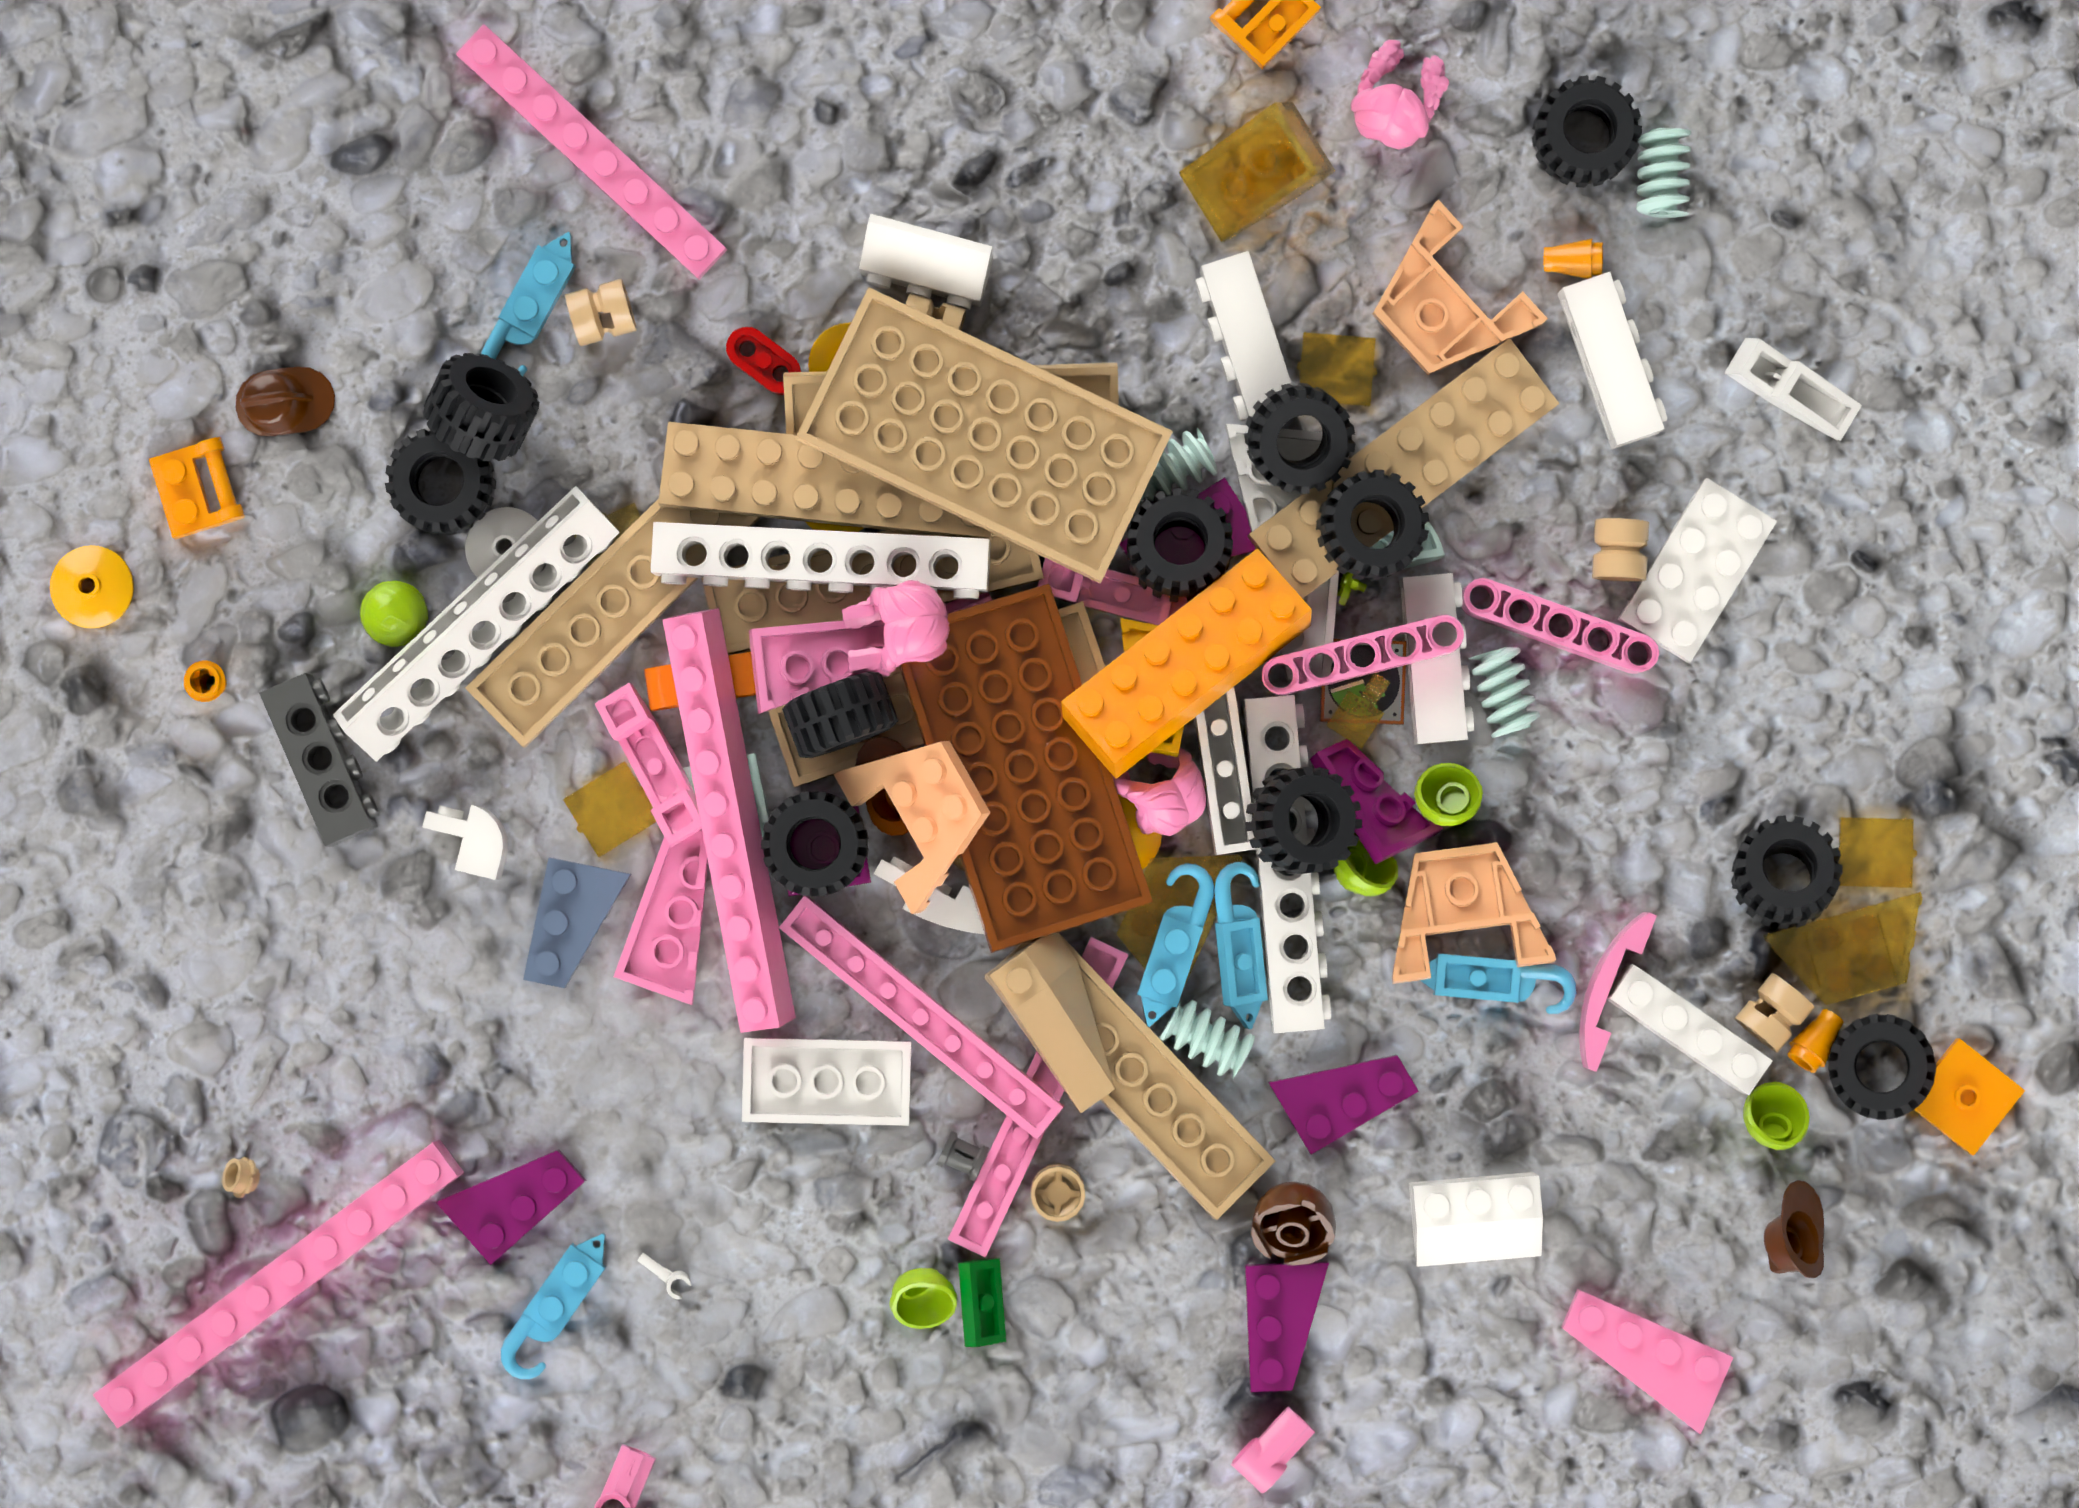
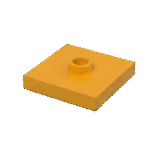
(1968, 1097)

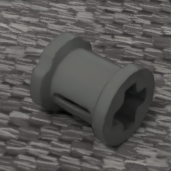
(951, 1158)

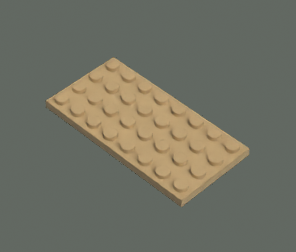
(984, 435)

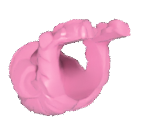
(1394, 112)
(913, 627)
(1170, 803)

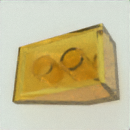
(1257, 170)

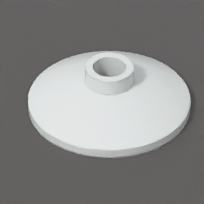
(487, 533)

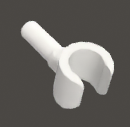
(664, 1274)

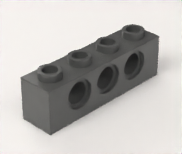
(283, 707)

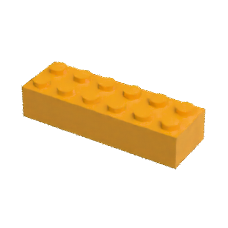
(1186, 663)

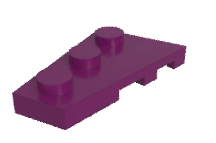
(1185, 546)
(1386, 816)
(1342, 1098)
(511, 1204)
(1279, 1319)

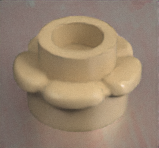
(240, 1176)

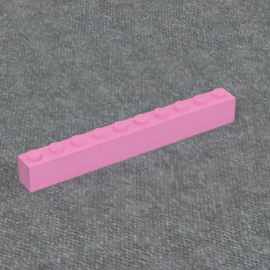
(729, 820)
(278, 1283)

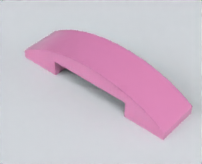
(1116, 594)
(653, 763)
(1591, 1038)

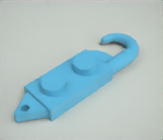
(533, 297)
(1175, 945)
(1239, 947)
(1495, 979)
(555, 1302)

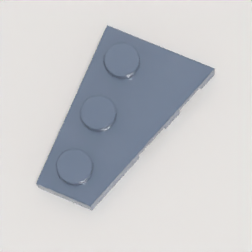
(568, 916)

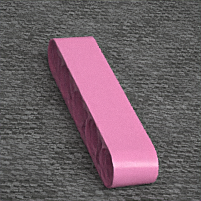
(1579, 626)
(1341, 651)

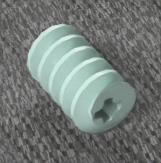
(1662, 172)
(1179, 464)
(1504, 690)
(1207, 1038)

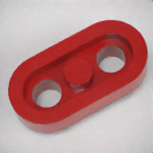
(764, 361)

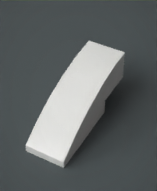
(1793, 388)

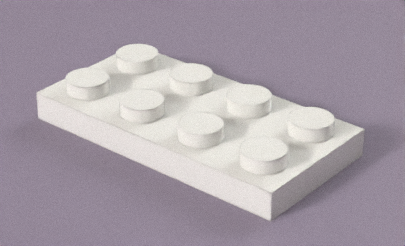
(1697, 570)
(826, 1081)

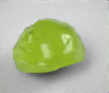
(393, 613)
(1448, 794)
(1361, 874)
(1776, 1115)
(922, 1298)

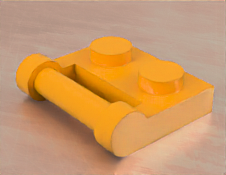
(1269, 29)
(184, 493)

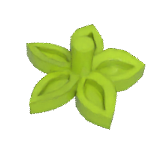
(1348, 583)

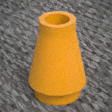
(1575, 259)
(196, 679)
(1813, 1044)

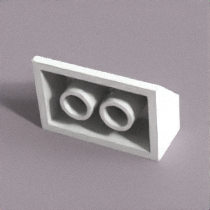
(925, 262)
(1476, 1218)

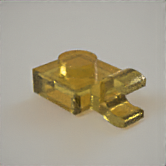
(1357, 716)

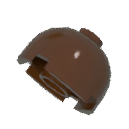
(1293, 1223)

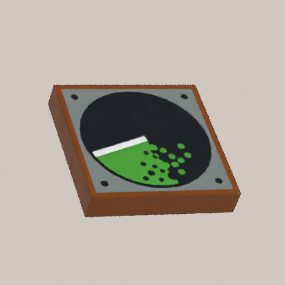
(1391, 701)

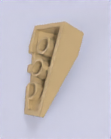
(1053, 1009)

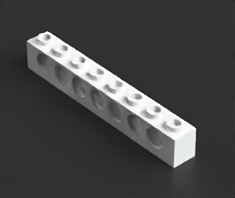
(674, 539)
(478, 603)
(1286, 1013)

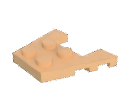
(1432, 312)
(934, 803)
(1459, 893)

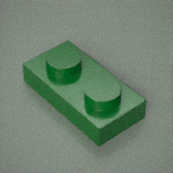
(982, 1302)

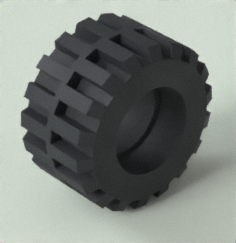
(1606, 103)
(481, 407)
(1324, 462)
(405, 493)
(1401, 506)
(1184, 512)
(840, 714)
(1334, 813)
(778, 836)
(1800, 842)
(1882, 1029)

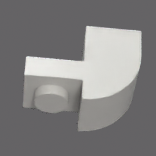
(483, 841)

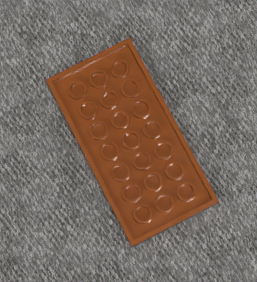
(1055, 827)

